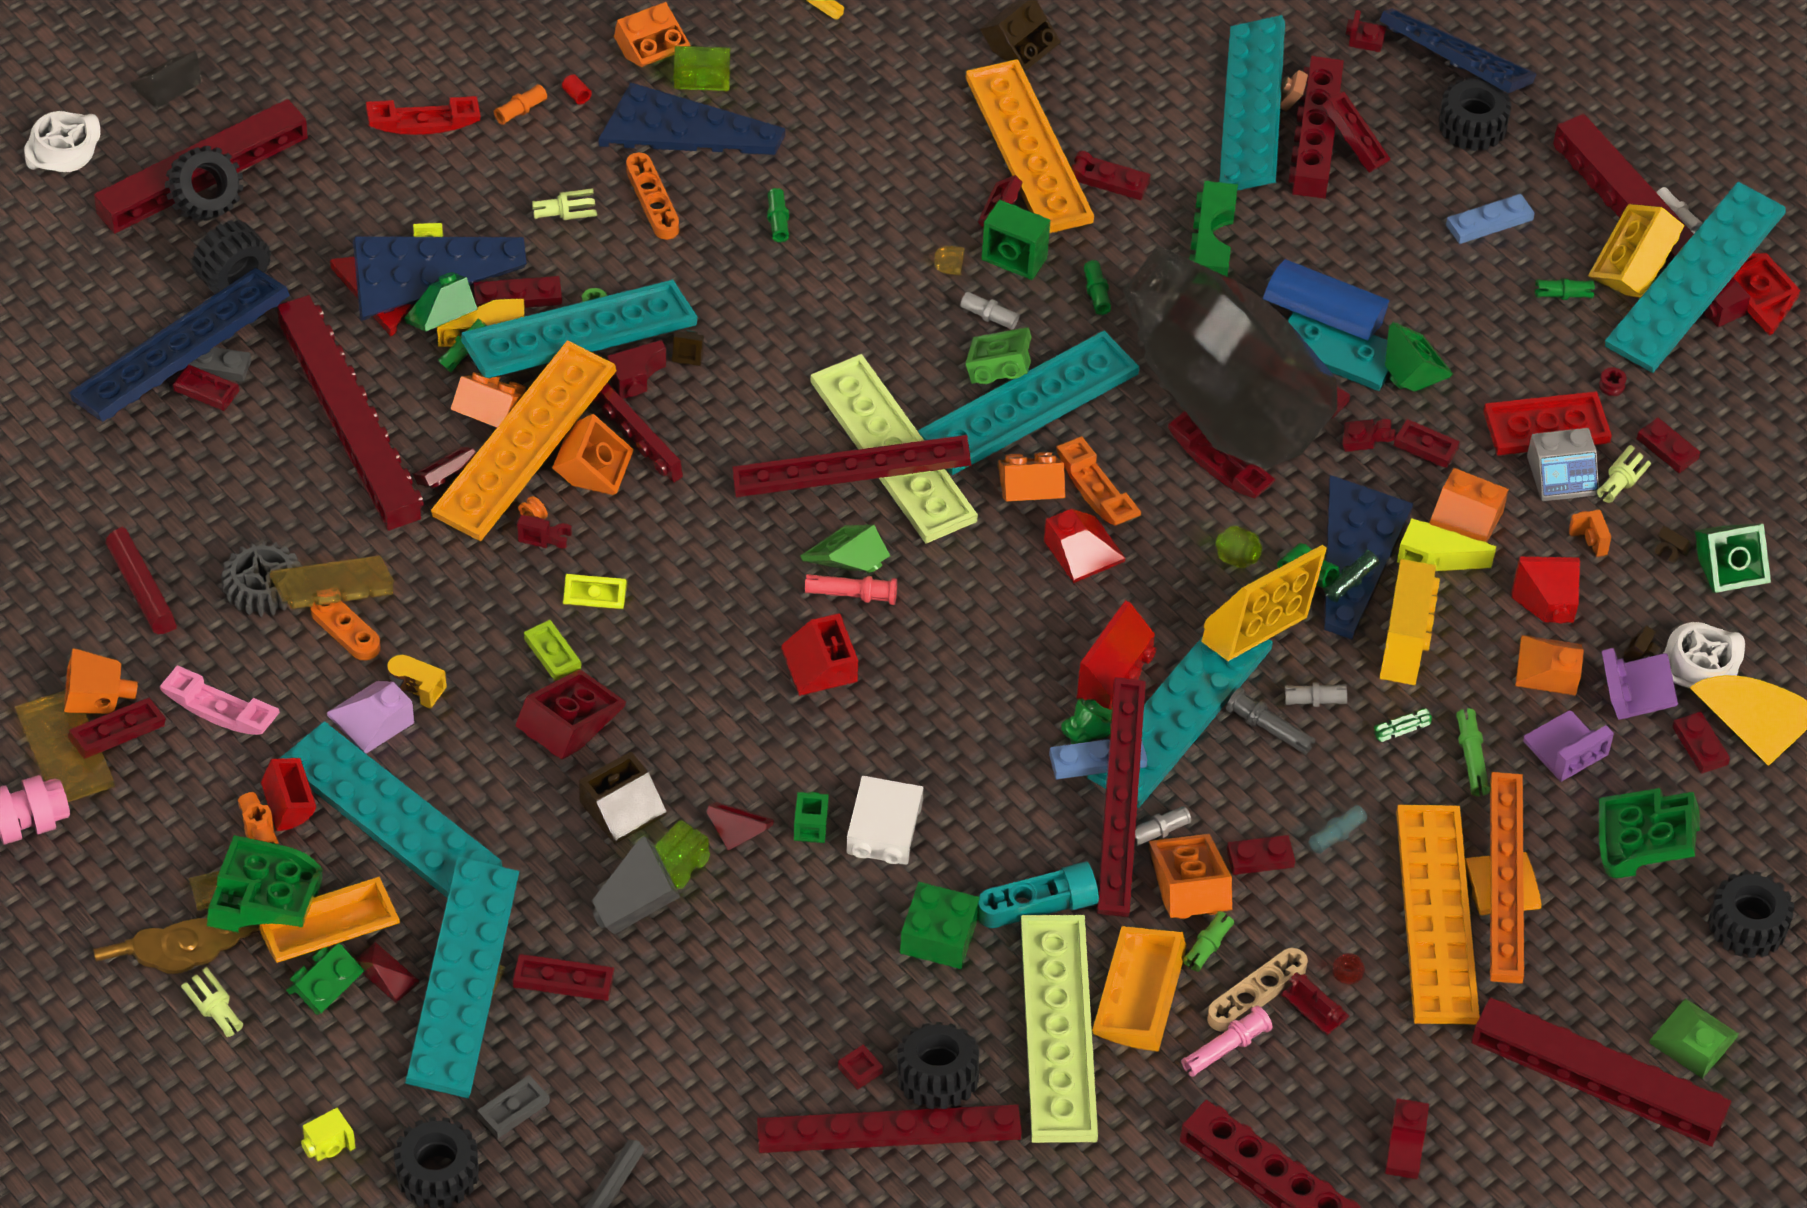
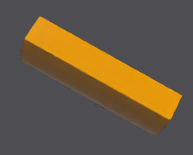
(332, 920)
(1140, 987)

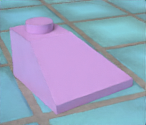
(373, 715)

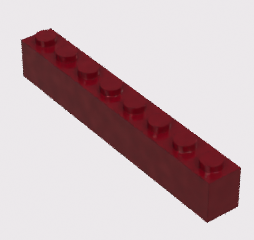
(246, 142)
(1601, 1071)

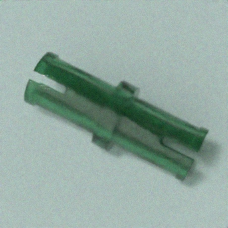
(1351, 576)

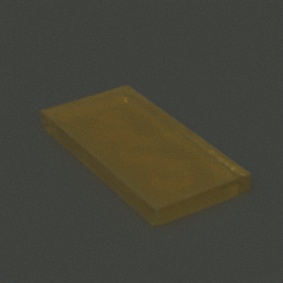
(47, 734)

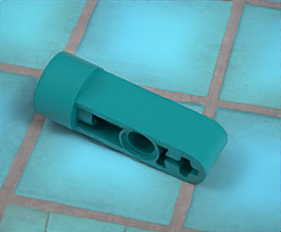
(1072, 888)

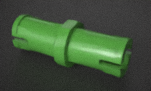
(1208, 941)

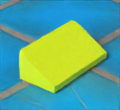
(595, 591)

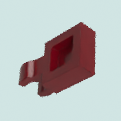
(1363, 434)
(539, 533)

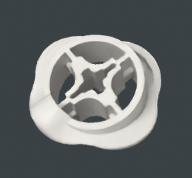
(62, 141)
(1705, 649)

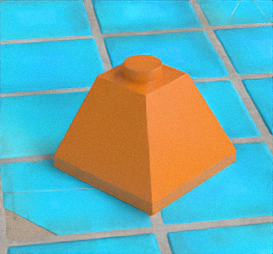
(1549, 665)

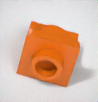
(1594, 528)

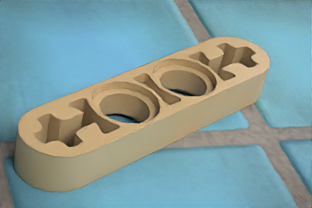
(1254, 986)

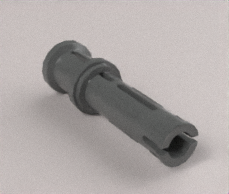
(1258, 714)

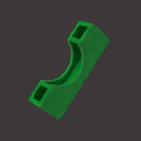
(1217, 210)

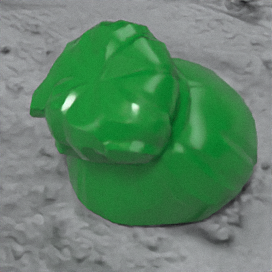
(1088, 723)

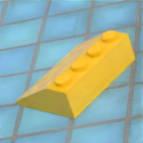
(1264, 607)

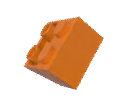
(649, 35)
(486, 398)
(1031, 477)

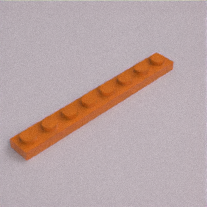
(1506, 878)

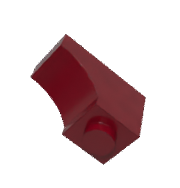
(636, 367)
(1406, 1138)

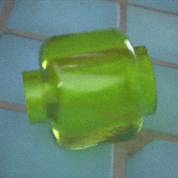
(1238, 547)

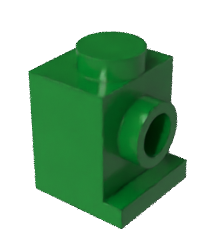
(811, 817)

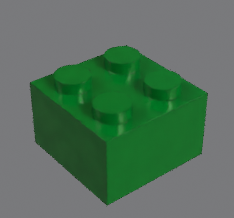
(1015, 239)
(939, 925)

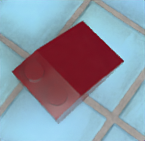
(568, 713)

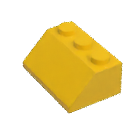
(1636, 249)

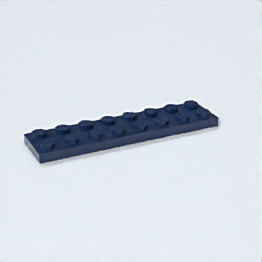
(179, 344)

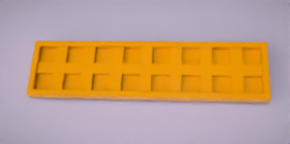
(1437, 915)

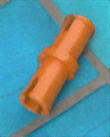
(520, 104)

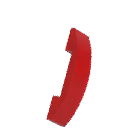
(423, 120)

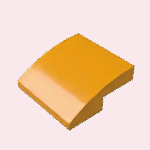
(1479, 875)

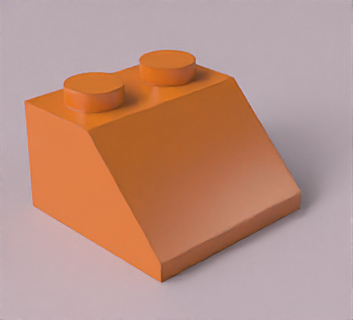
(593, 456)
(1469, 505)

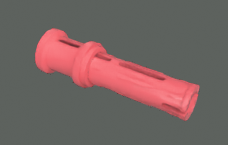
(865, 588)

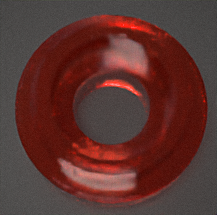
(1351, 962)

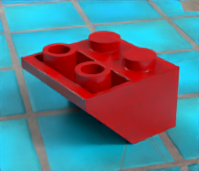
(821, 655)

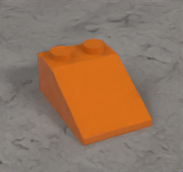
(1191, 876)

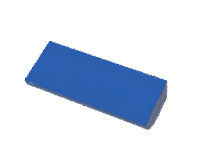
(1326, 299)

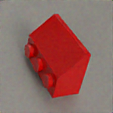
(1116, 653)

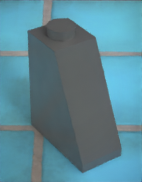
(634, 889)

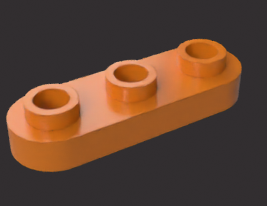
(348, 634)

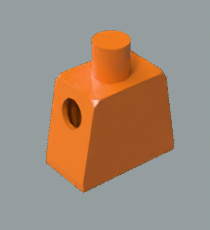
(95, 684)

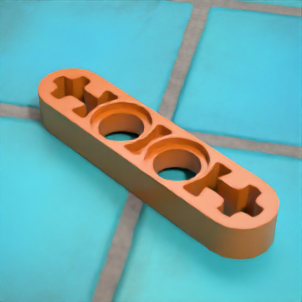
(653, 195)

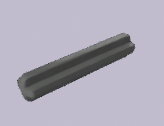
(616, 1175)

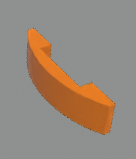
(1093, 483)

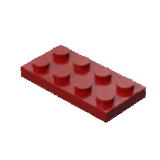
(1516, 420)

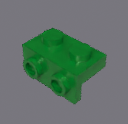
(325, 978)

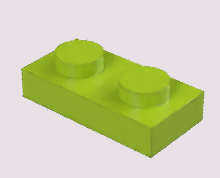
(552, 650)

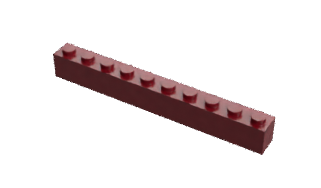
(1622, 185)
(349, 412)

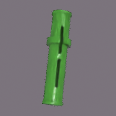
(1471, 740)

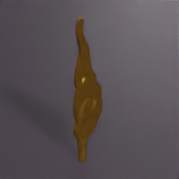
(176, 946)

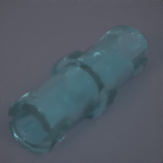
(1337, 829)

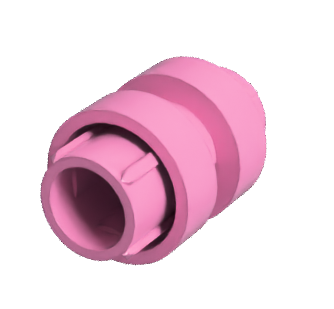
(35, 806)

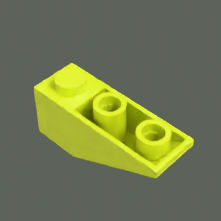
(1444, 548)

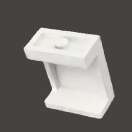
(884, 820)

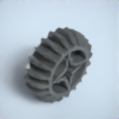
(244, 582)

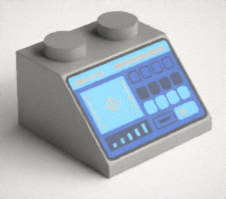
(1564, 464)

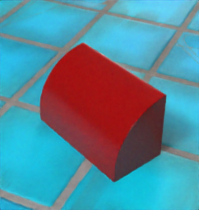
(288, 793)

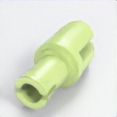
(562, 206)
(1622, 474)
(215, 1004)

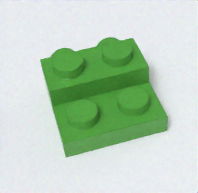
(999, 356)

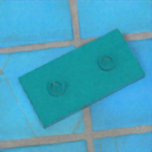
(1345, 353)

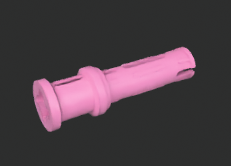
(1238, 1034)

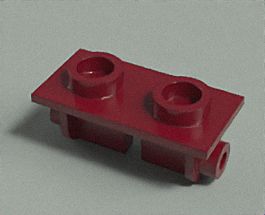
(1314, 1004)

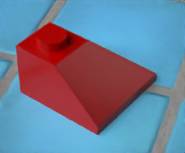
(1081, 544)
(1548, 587)

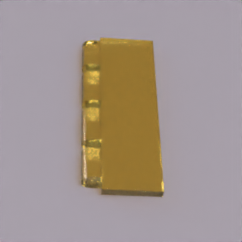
(331, 581)

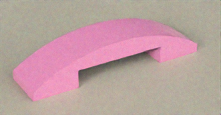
(217, 706)

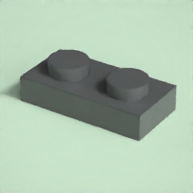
(224, 363)
(513, 1106)

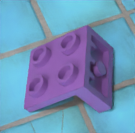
(1639, 684)
(1568, 745)

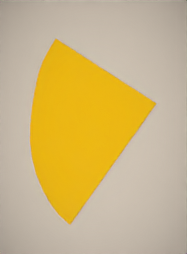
(1756, 711)

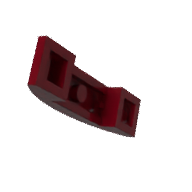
(1229, 470)

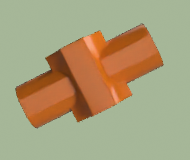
(257, 818)

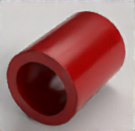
(576, 89)

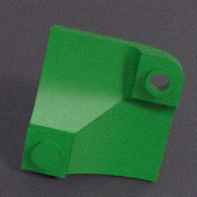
(1646, 830)
(263, 886)

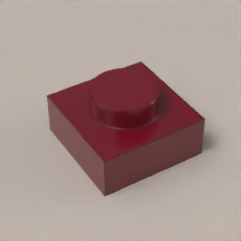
(860, 1066)

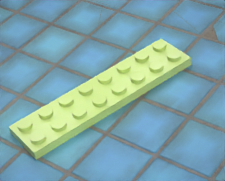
(876, 420)
(1058, 1029)

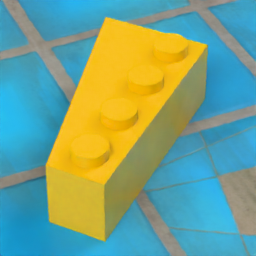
(1410, 621)

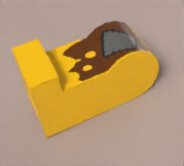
(417, 678)

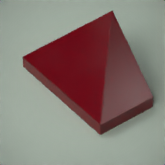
(736, 824)
(386, 972)

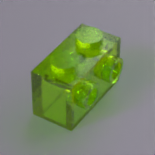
(702, 68)

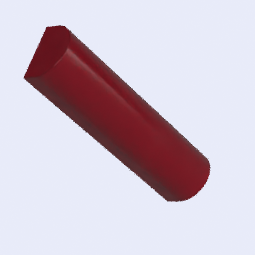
(140, 581)

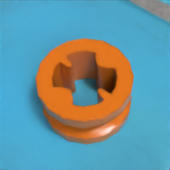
(533, 508)

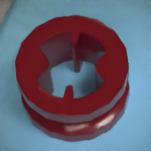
(1609, 388)

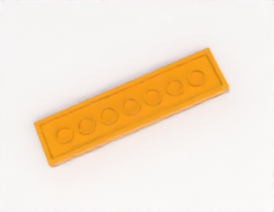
(1029, 145)
(523, 440)

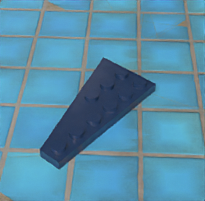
(1461, 53)
(682, 124)
(402, 268)
(1356, 523)

